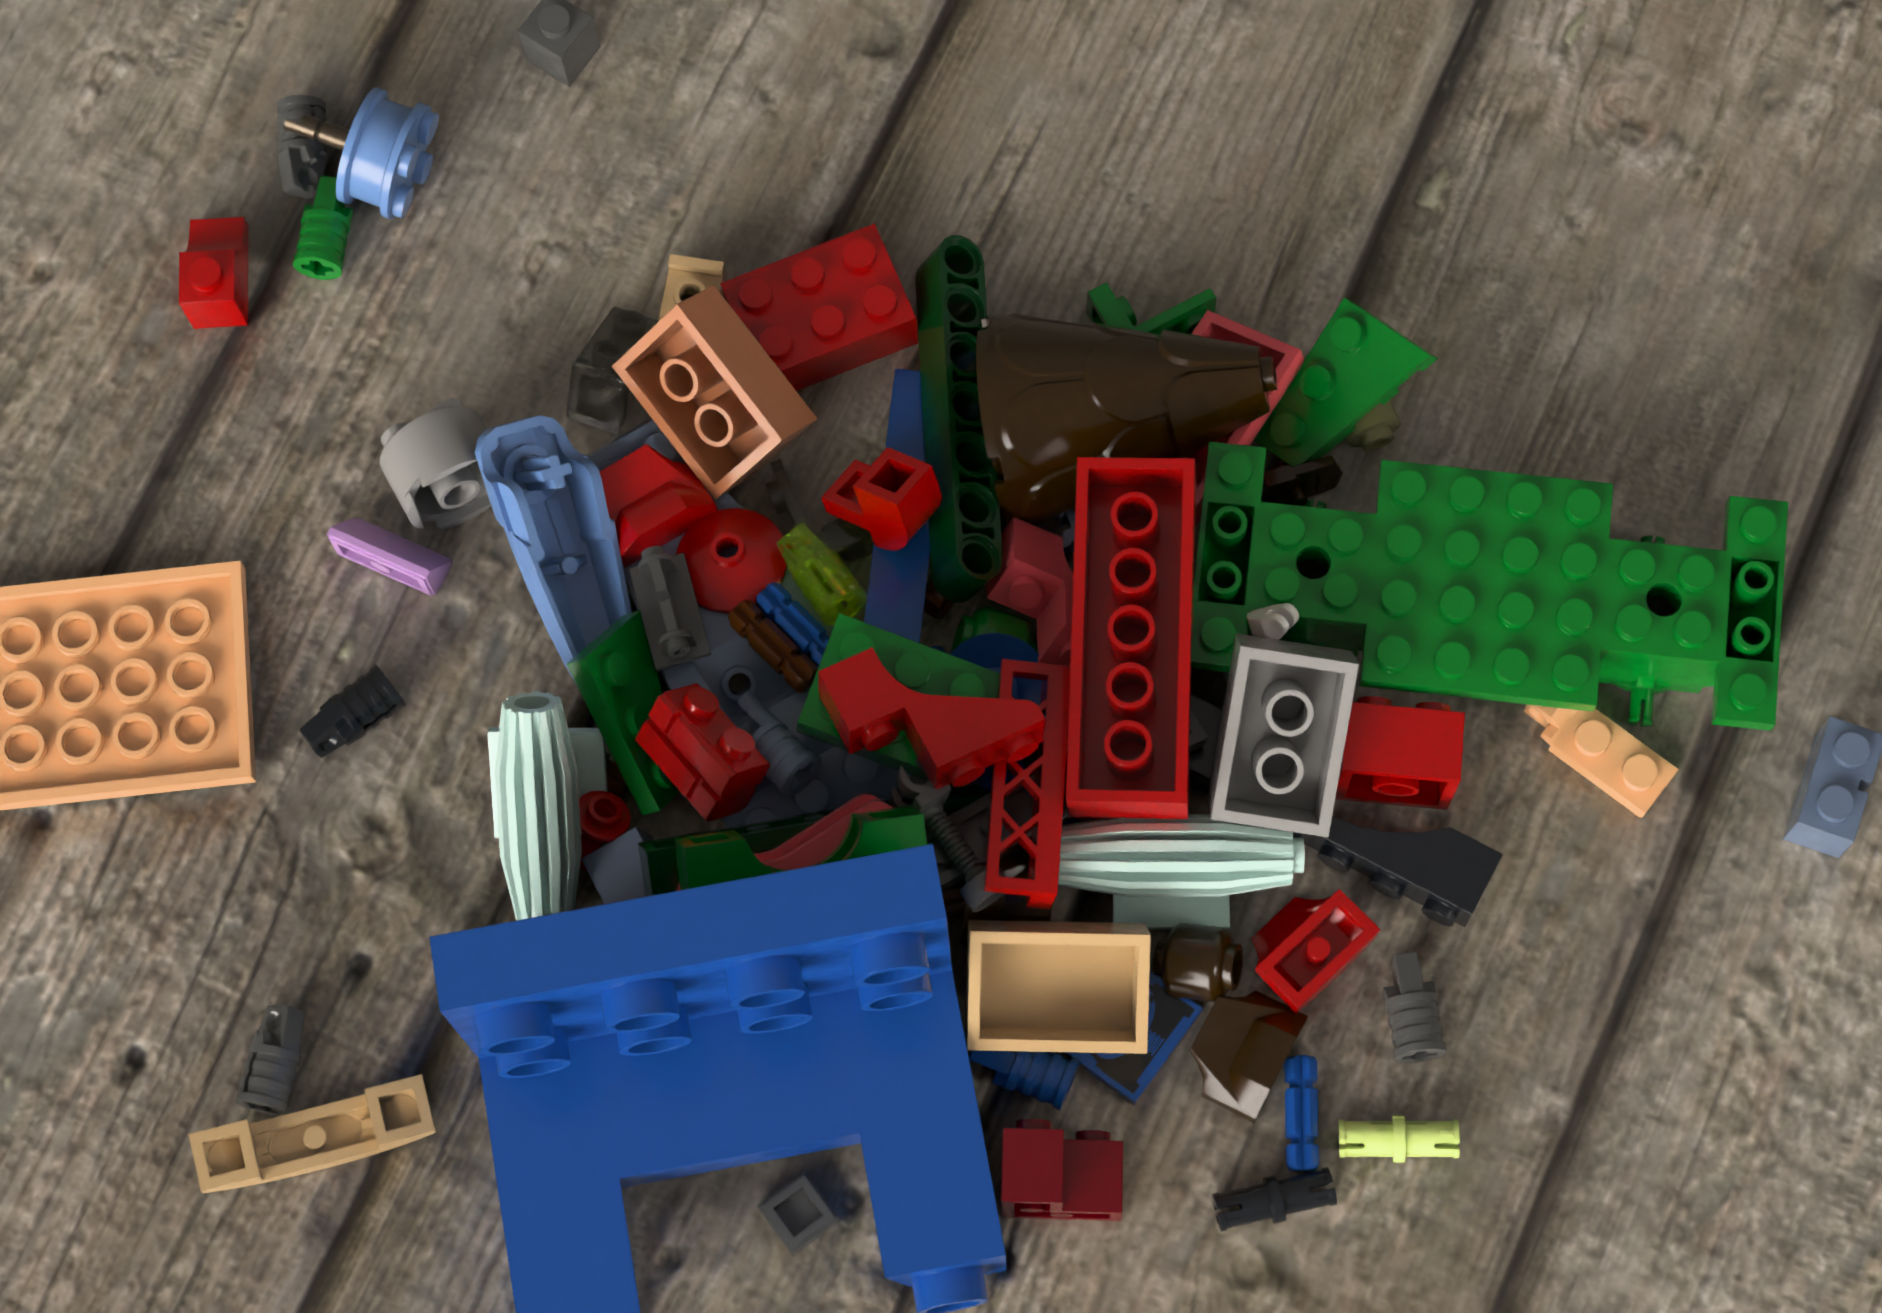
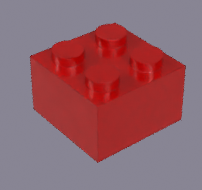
(1402, 754)

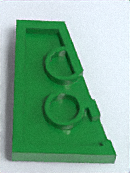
(1341, 380)
(620, 690)

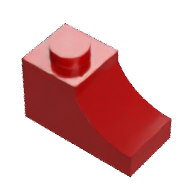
(215, 273)

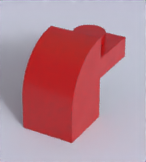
(886, 498)

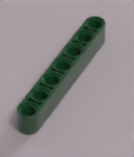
(967, 524)

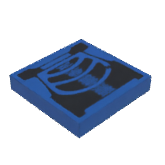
(1167, 1025)

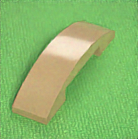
(312, 1138)

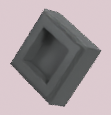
(799, 1213)

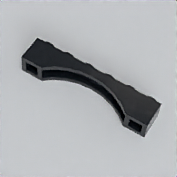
(1430, 867)

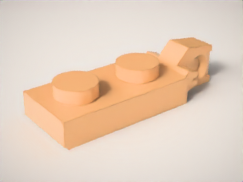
(1605, 755)

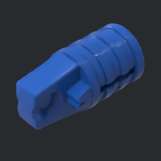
(1031, 1073)

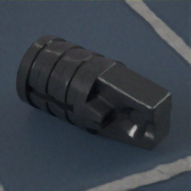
(352, 712)

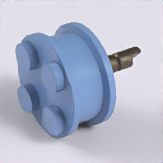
(380, 151)

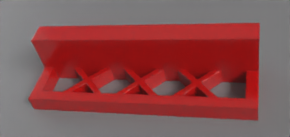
(1047, 790)

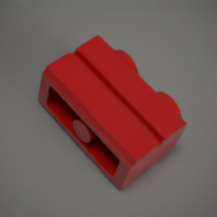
(702, 751)

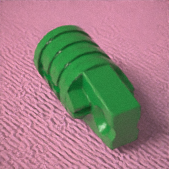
(323, 234)

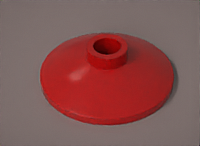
(723, 581)

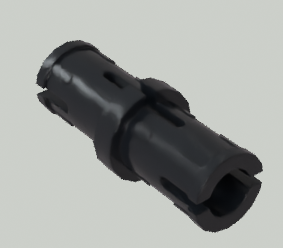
(1274, 1199)

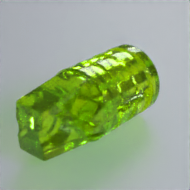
(815, 564)

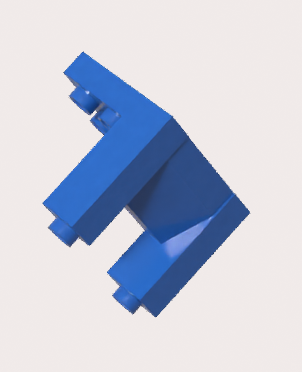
(719, 1040)

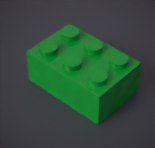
(912, 665)

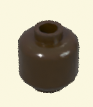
(1198, 962)

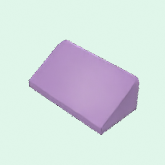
(390, 555)

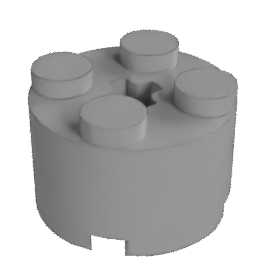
(435, 465)

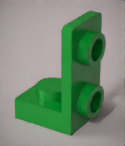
(1113, 311)

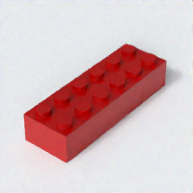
(1131, 638)

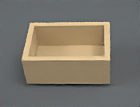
(1057, 986)

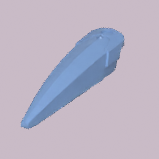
(556, 528)

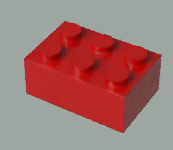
(826, 308)

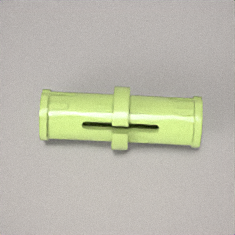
(1399, 1138)

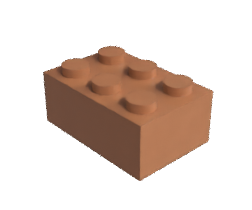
(714, 391)

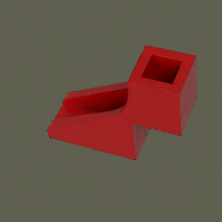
(948, 733)

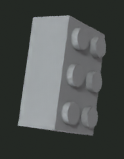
(1282, 735)

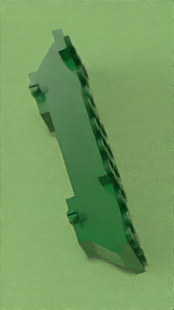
(1497, 589)

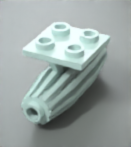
(536, 788)
(1176, 867)

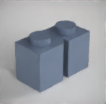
(1833, 787)

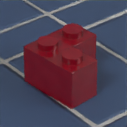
(1060, 1176)

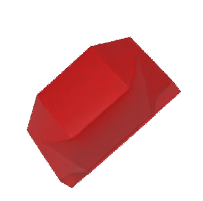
(652, 500)
(1311, 946)

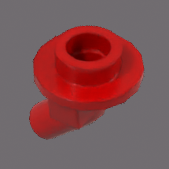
(601, 820)

